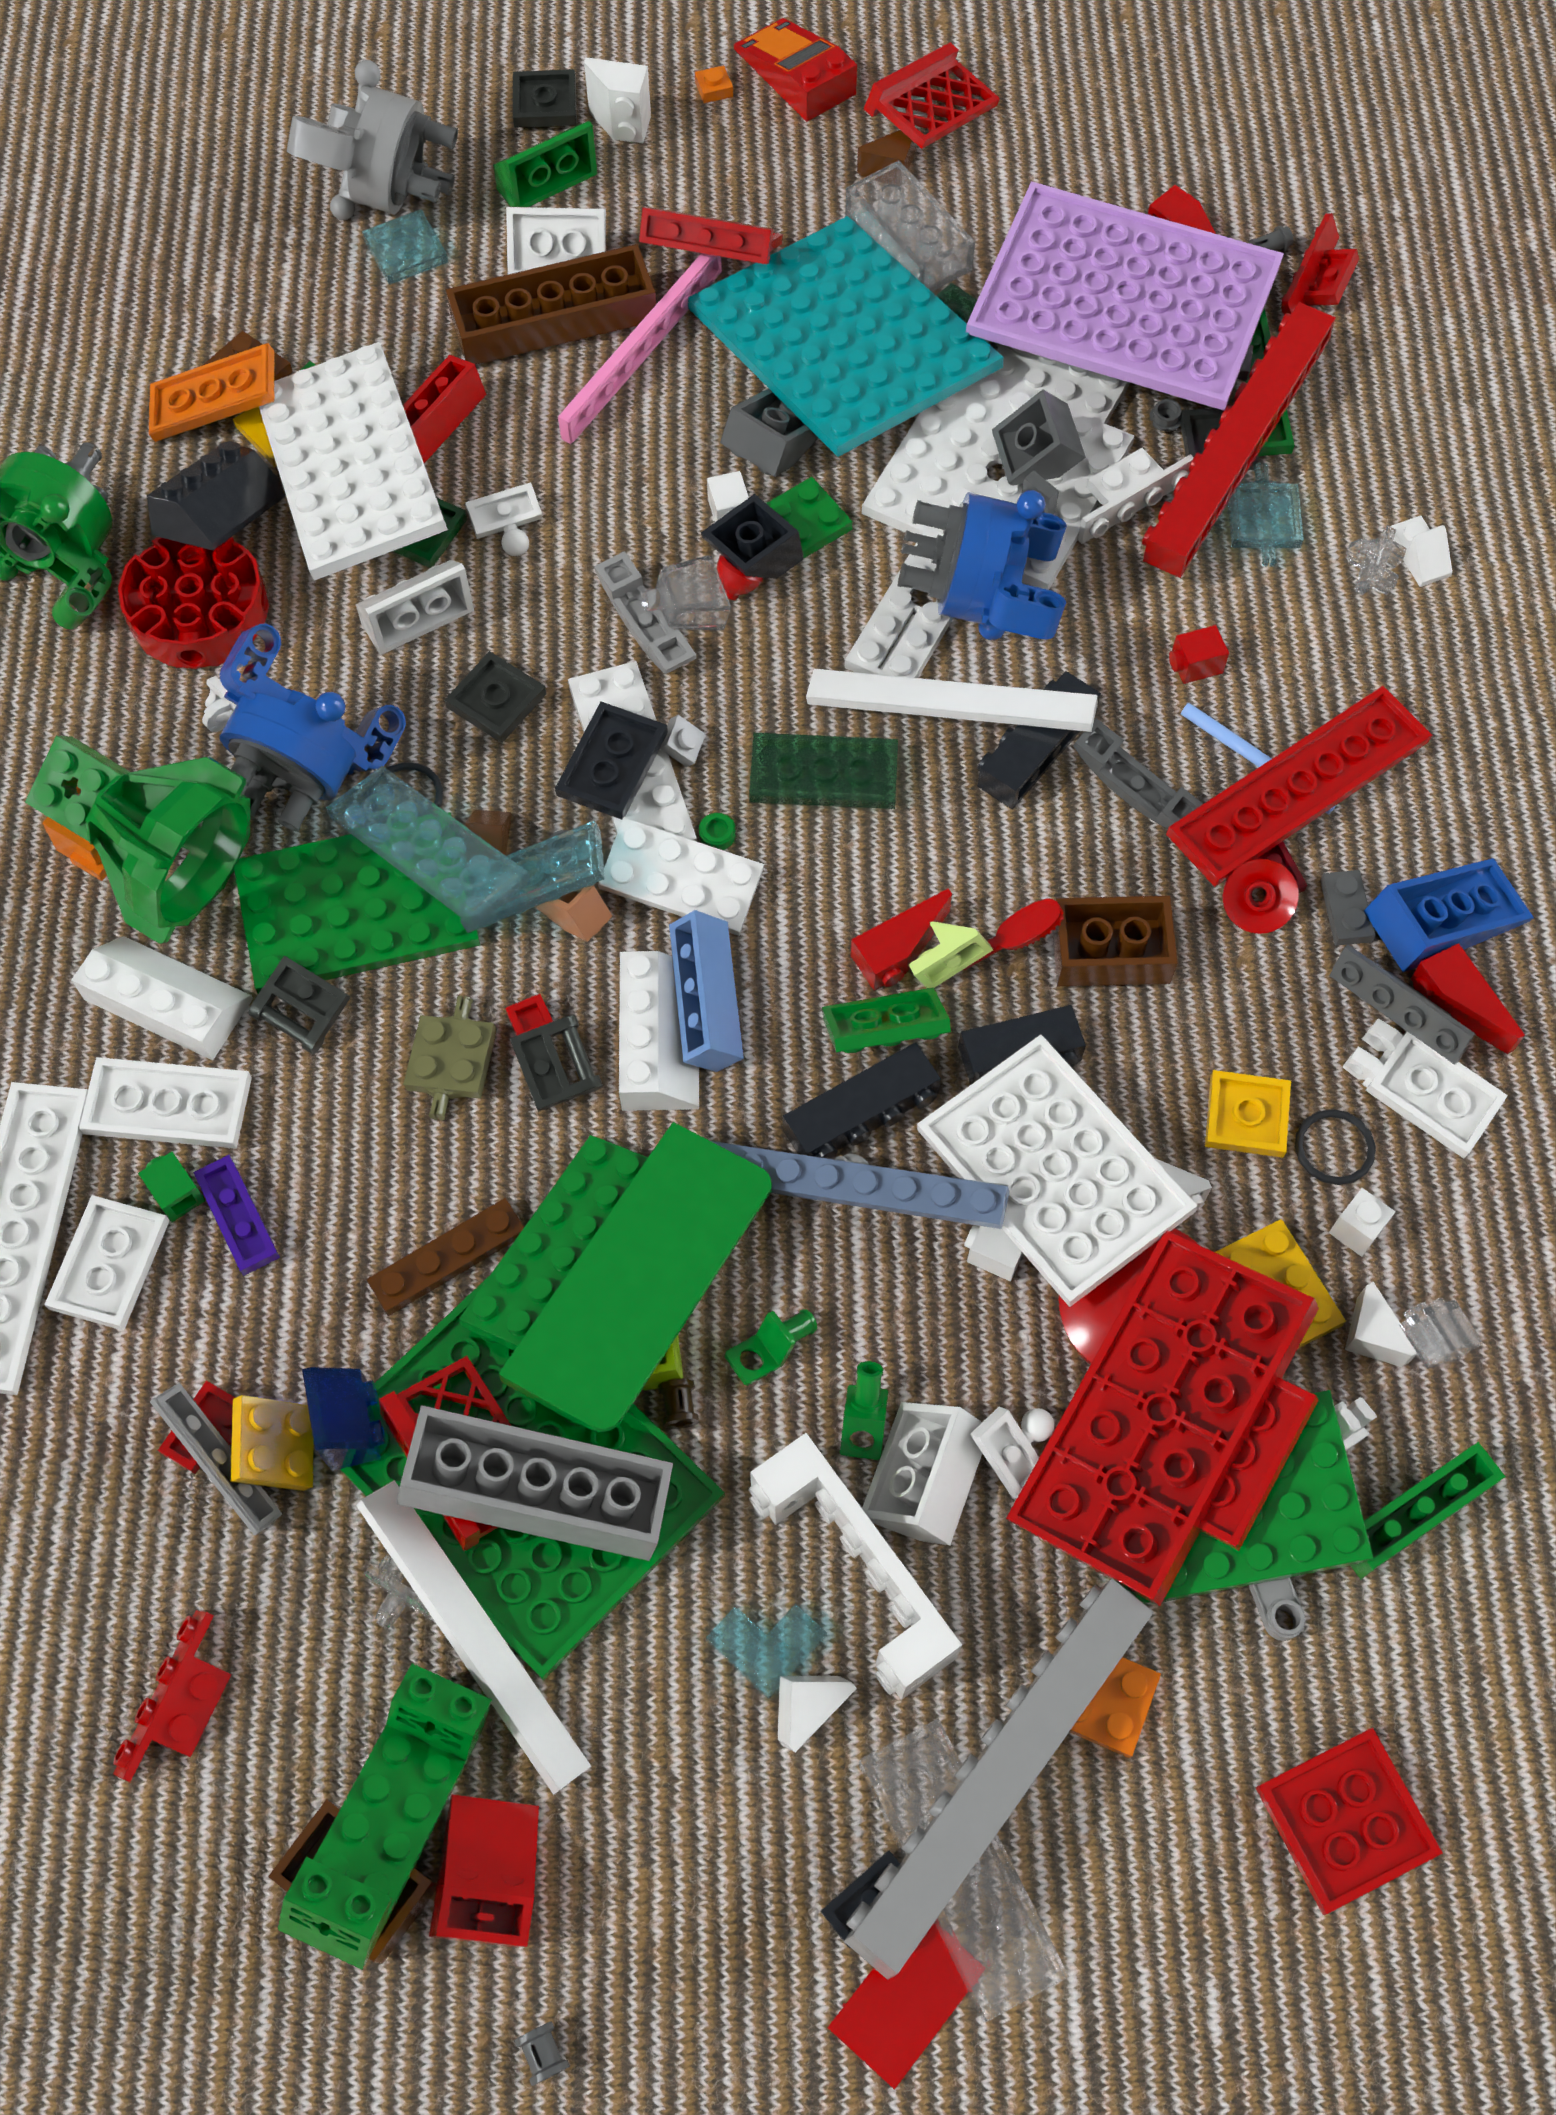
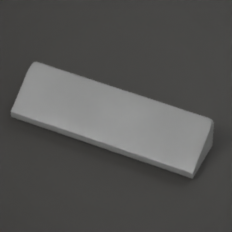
(214, 1457)

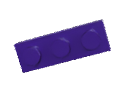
(236, 1215)

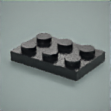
(611, 760)

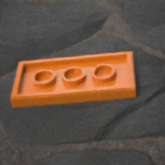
(211, 392)

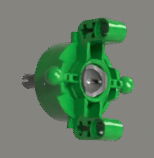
(56, 524)

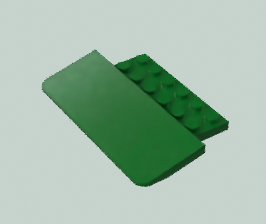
(614, 1270)

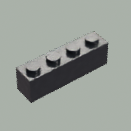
(1027, 751)
(863, 1104)

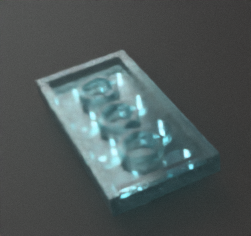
(554, 869)

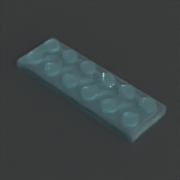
(428, 846)

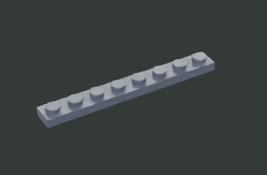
(880, 1187)

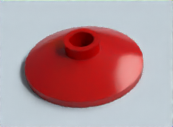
(1270, 912)

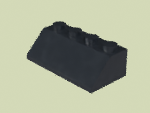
(214, 497)

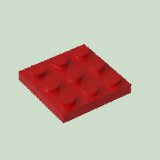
(1348, 1821)

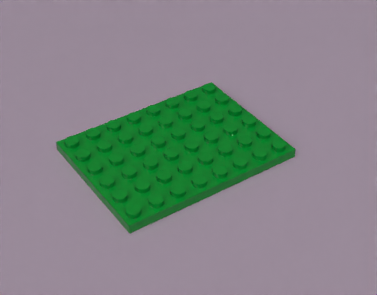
(534, 1587)

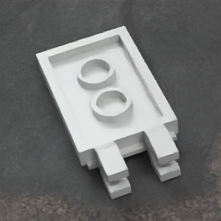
(1426, 1087)

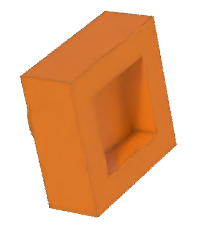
(713, 84)

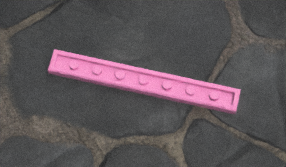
(636, 347)

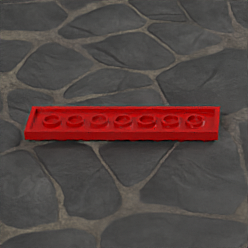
(1298, 785)

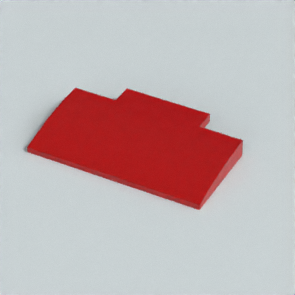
(1174, 1420)

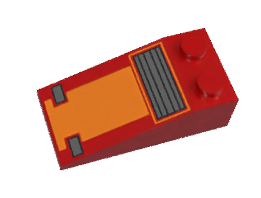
(800, 67)

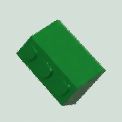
(547, 167)

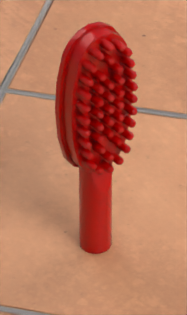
(1026, 927)

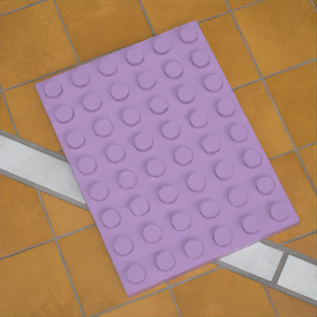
(1126, 295)

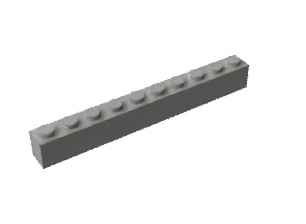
(996, 1779)

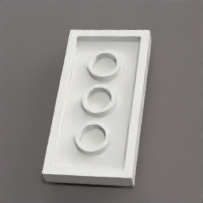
(680, 874)
(165, 1102)

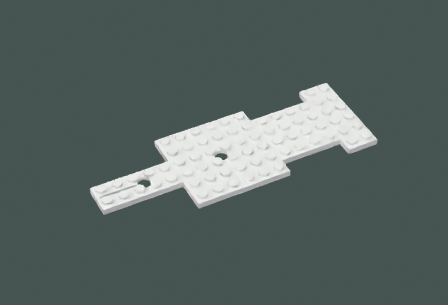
(949, 456)

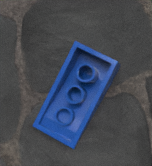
(1445, 909)

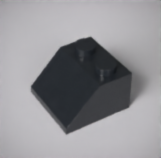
(756, 540)

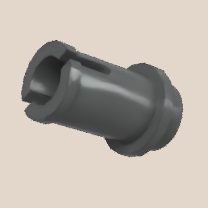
(1277, 240)

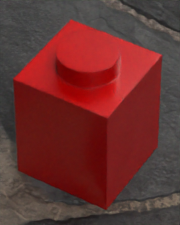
(1199, 654)

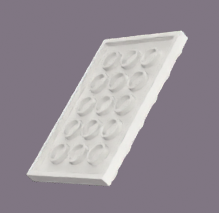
(1077, 1178)

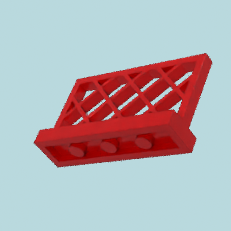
(916, 81)
(708, 235)
(402, 1423)

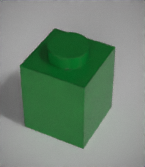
(171, 1186)

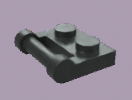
(307, 994)
(543, 1067)

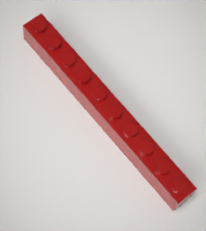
(1238, 440)

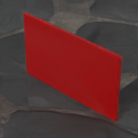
(898, 2017)

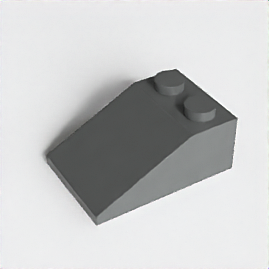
(767, 433)

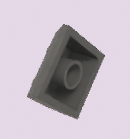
(1038, 439)

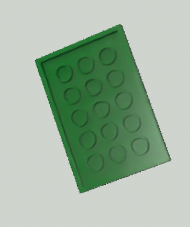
(339, 911)
(1302, 1528)

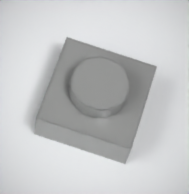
(682, 741)

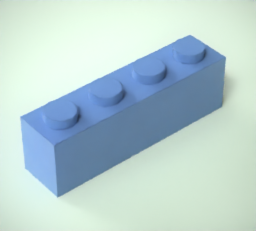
(705, 991)

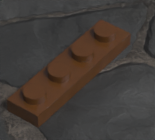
(446, 1257)

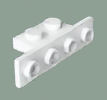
(1128, 488)

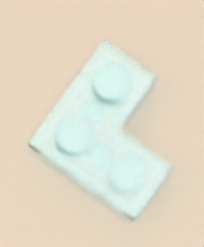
(769, 1656)

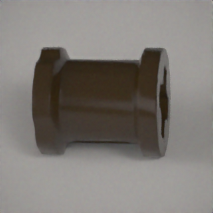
(678, 1403)

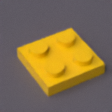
(1248, 1113)
(271, 1443)

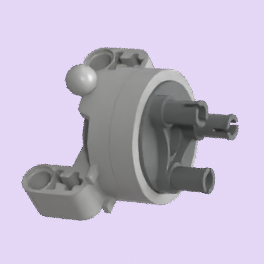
(376, 147)

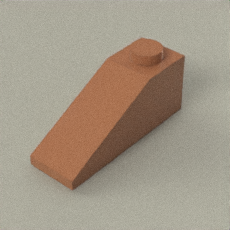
(578, 912)

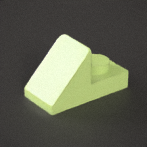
(956, 951)

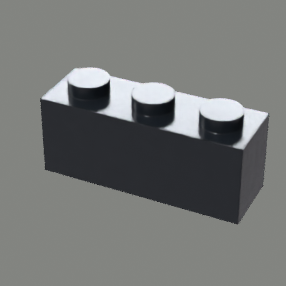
(992, 1044)

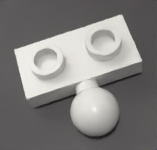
(504, 513)
(1009, 1447)

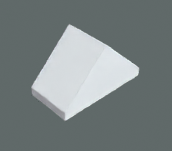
(1377, 1330)
(807, 1704)

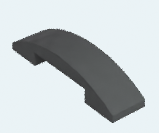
(1131, 779)

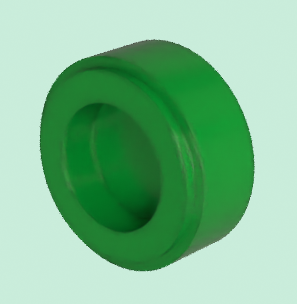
(717, 831)

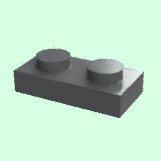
(1345, 907)

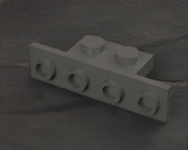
(1402, 1004)

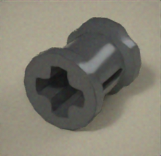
(541, 2053)

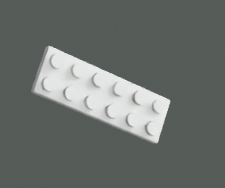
(659, 797)

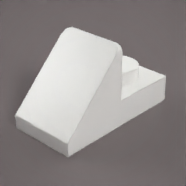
(1426, 550)

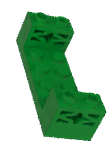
(387, 1818)

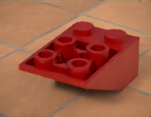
(486, 1872)

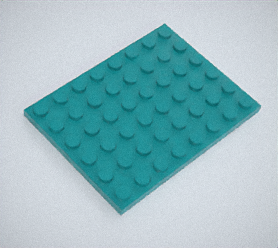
(844, 335)

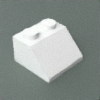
(619, 98)

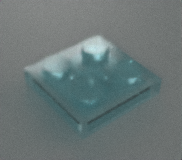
(405, 246)

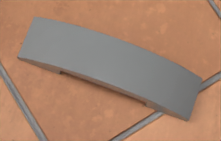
(624, 588)

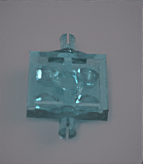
(1265, 516)

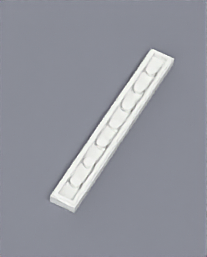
(952, 700)
(474, 1638)

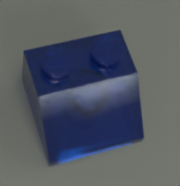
(343, 1416)

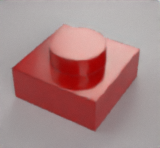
(528, 1014)

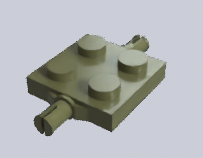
(450, 1057)

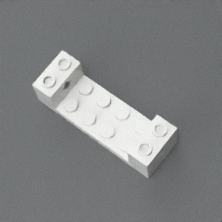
(803, 1473)

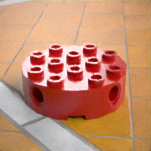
(192, 601)

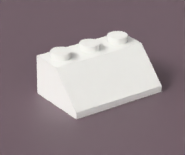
(416, 606)
(924, 1472)

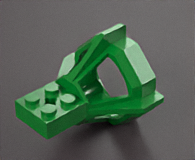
(143, 822)

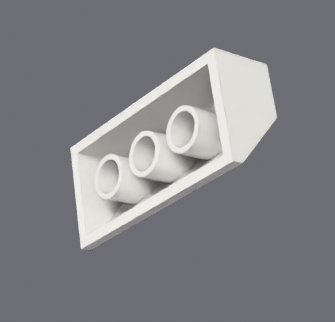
(161, 995)
(650, 1037)

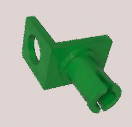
(772, 1343)
(865, 1411)

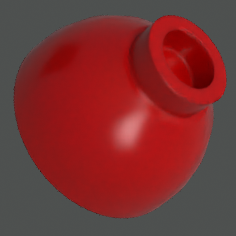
(735, 581)

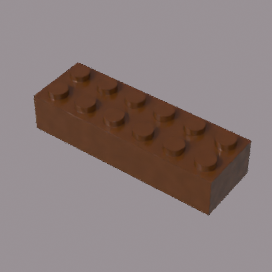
(551, 304)

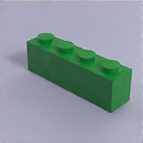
(1428, 1505)

